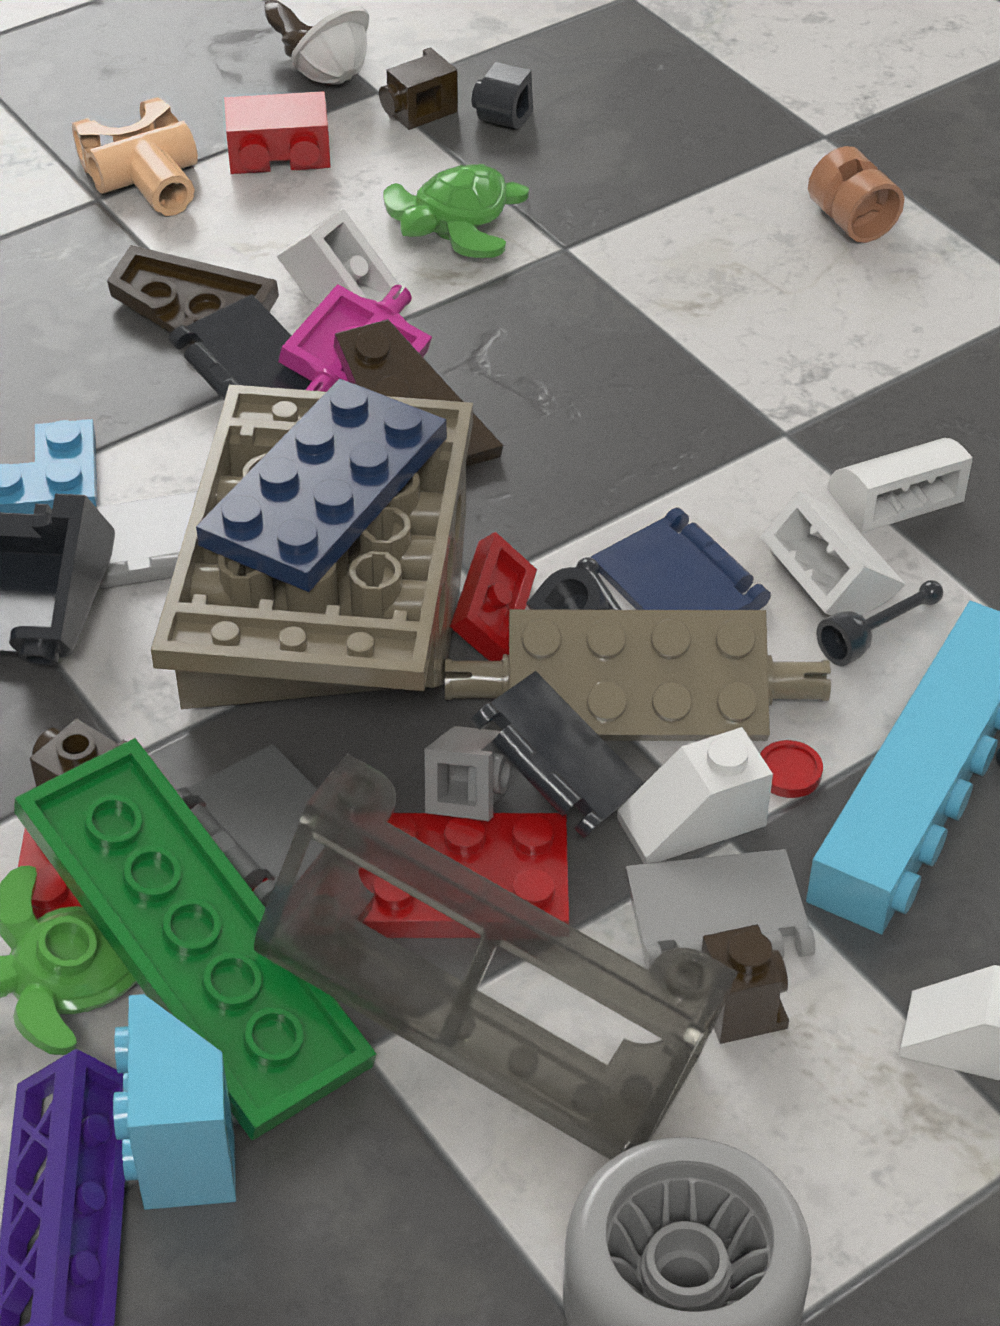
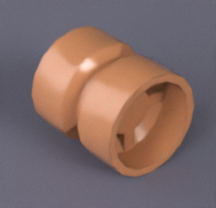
(855, 194)

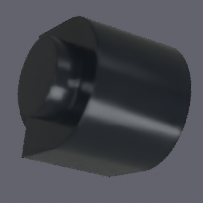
(504, 95)
(569, 590)

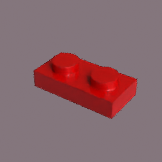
(494, 584)

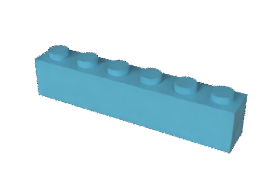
(915, 781)

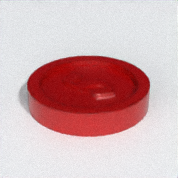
(794, 766)

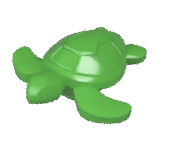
(454, 207)
(53, 965)

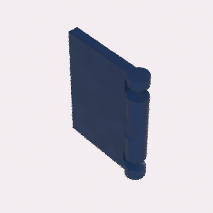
(679, 570)

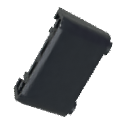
(50, 576)

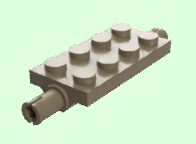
(648, 670)

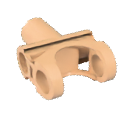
(142, 155)

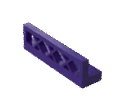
(74, 1200)

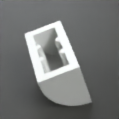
(902, 484)
(830, 557)

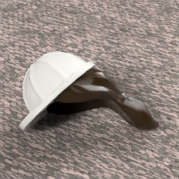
(327, 51)

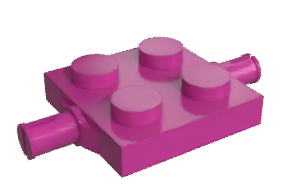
(311, 345)

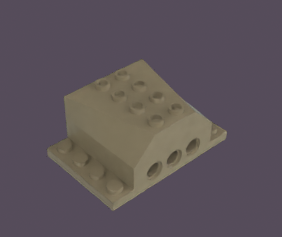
(367, 623)

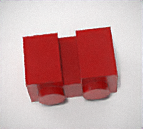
(277, 130)

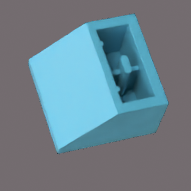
(172, 1111)

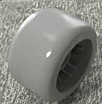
(685, 1240)

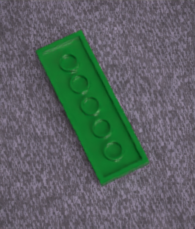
(189, 932)

